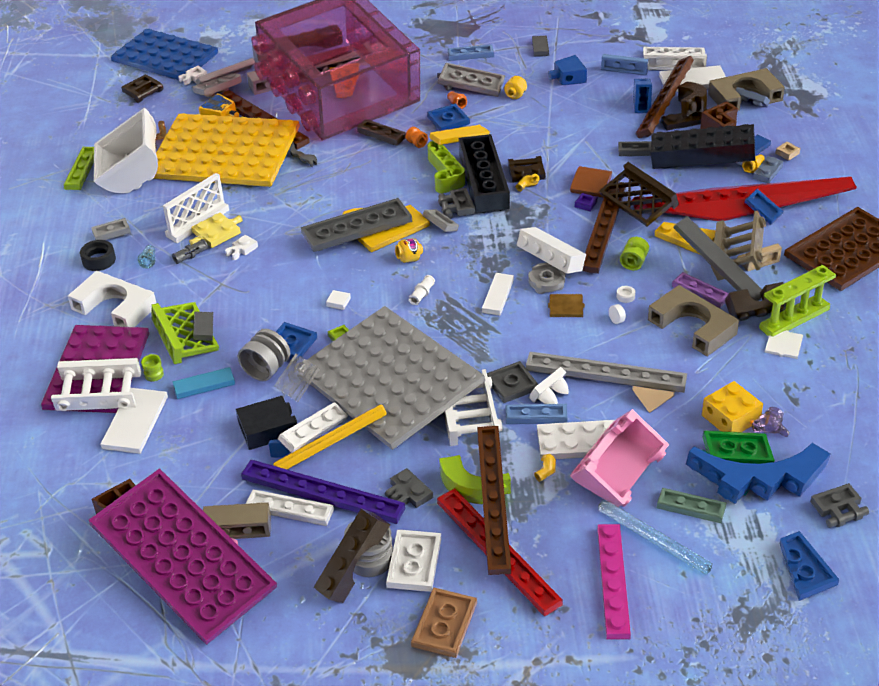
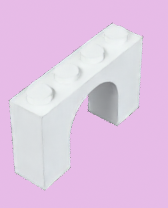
(102, 287)

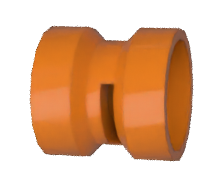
(416, 137)

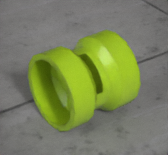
(152, 367)

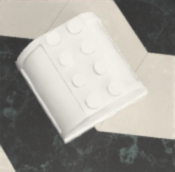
(127, 155)

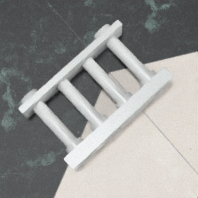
(96, 369)
(452, 416)

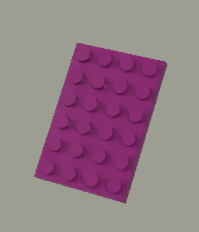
(97, 343)

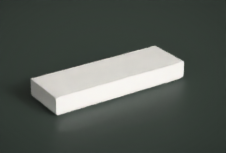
(498, 294)

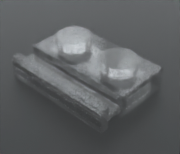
(296, 377)

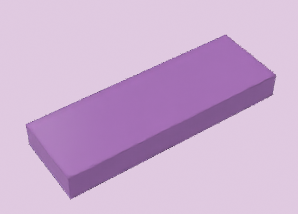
(702, 289)

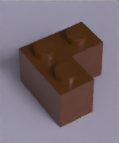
(719, 116)

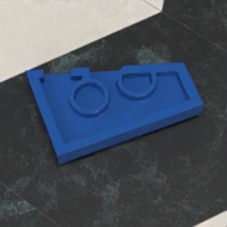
(806, 566)

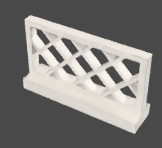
(667, 57)
(183, 227)

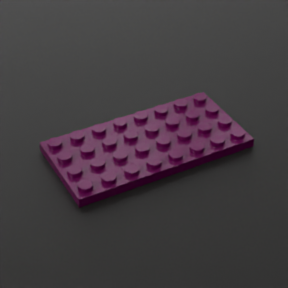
(183, 555)

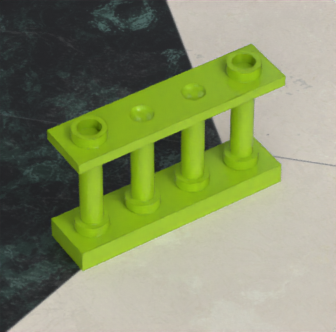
(802, 312)

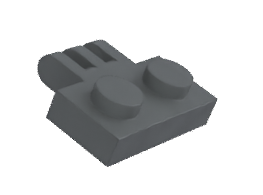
(408, 489)

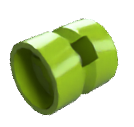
(634, 253)

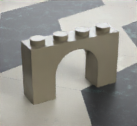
(758, 81)
(681, 302)

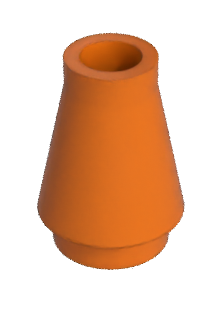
(459, 99)

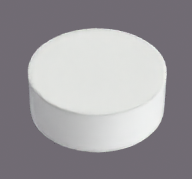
(625, 294)
(617, 314)

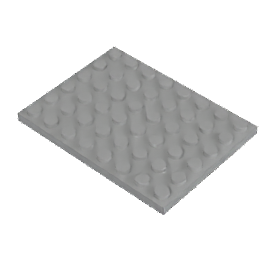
(392, 366)

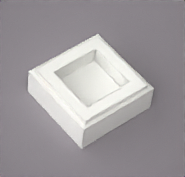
(338, 300)

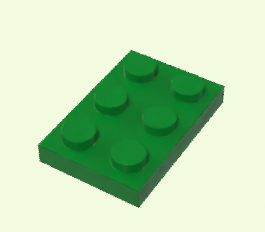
(738, 446)

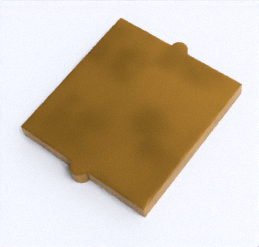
(566, 305)

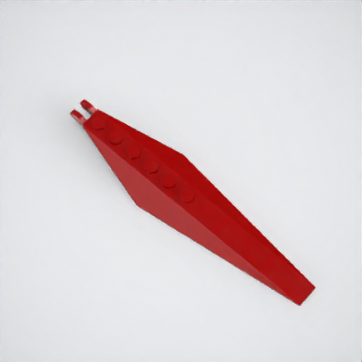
(728, 202)

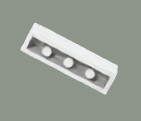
(551, 250)

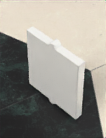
(784, 344)

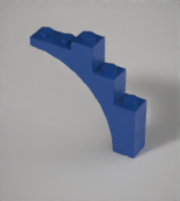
(763, 479)

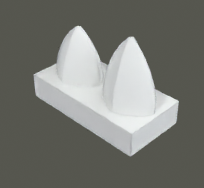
(543, 390)

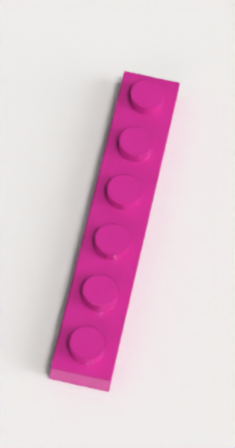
(613, 582)

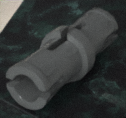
(198, 246)

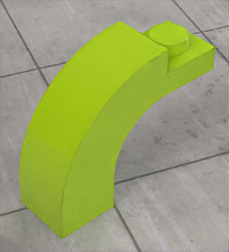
(468, 485)

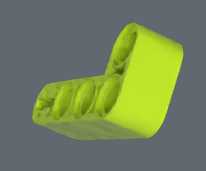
(450, 172)

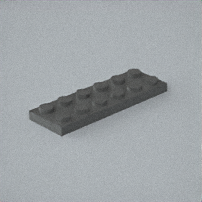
(356, 224)

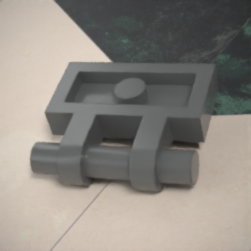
(461, 202)
(838, 499)

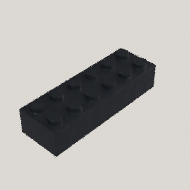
(703, 146)
(484, 173)

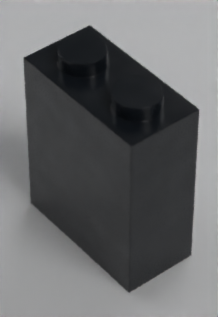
(265, 421)

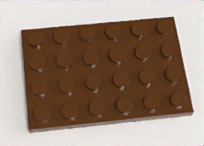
(843, 246)

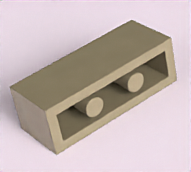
(242, 520)

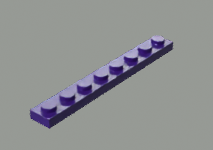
(322, 490)

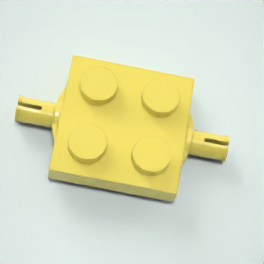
(216, 229)

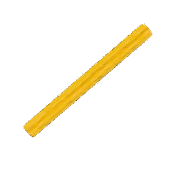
(331, 437)

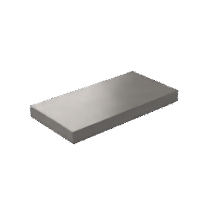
(471, 79)

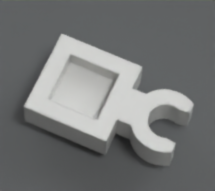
(192, 75)
(241, 246)

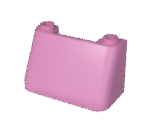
(619, 458)

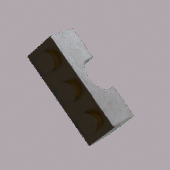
(743, 306)

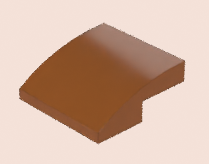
(590, 181)

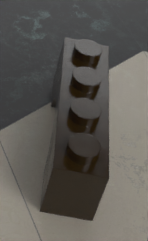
(337, 576)

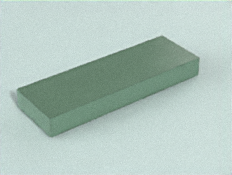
(691, 505)

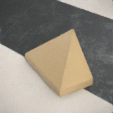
(652, 397)

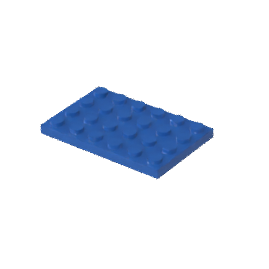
(163, 53)

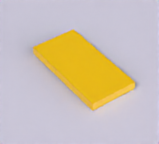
(386, 237)

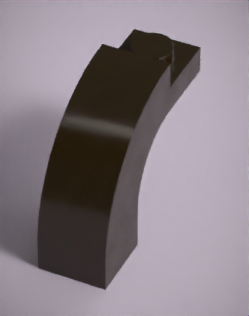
(692, 98)

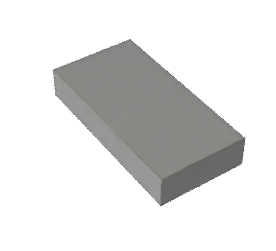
(440, 220)

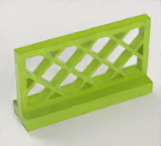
(169, 333)

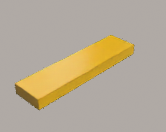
(452, 135)

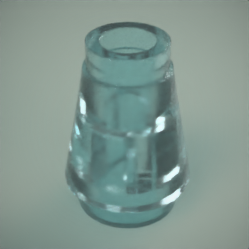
(147, 257)

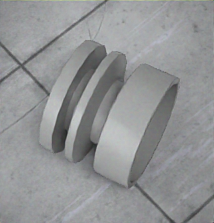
(263, 354)
(375, 559)

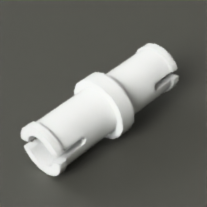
(421, 290)

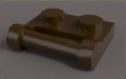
(141, 88)
(519, 168)

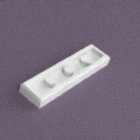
(312, 427)
(293, 507)

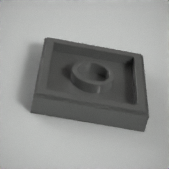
(512, 382)

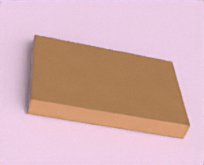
(444, 622)

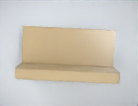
(770, 254)

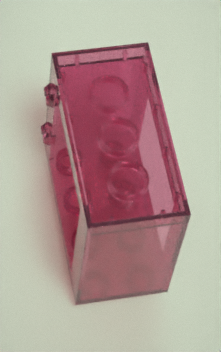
(346, 95)

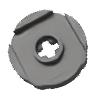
(554, 281)

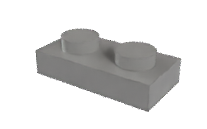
(111, 229)

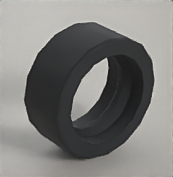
(97, 263)

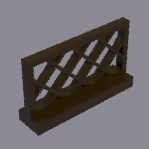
(648, 186)

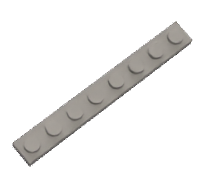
(608, 372)

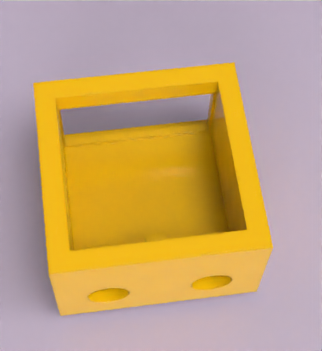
(731, 408)

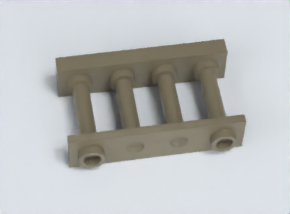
(723, 241)

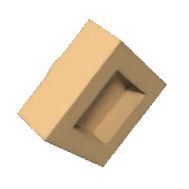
(787, 151)

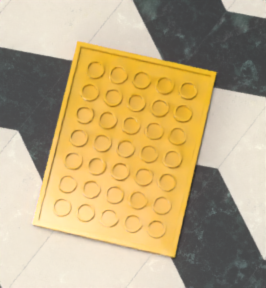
(234, 147)

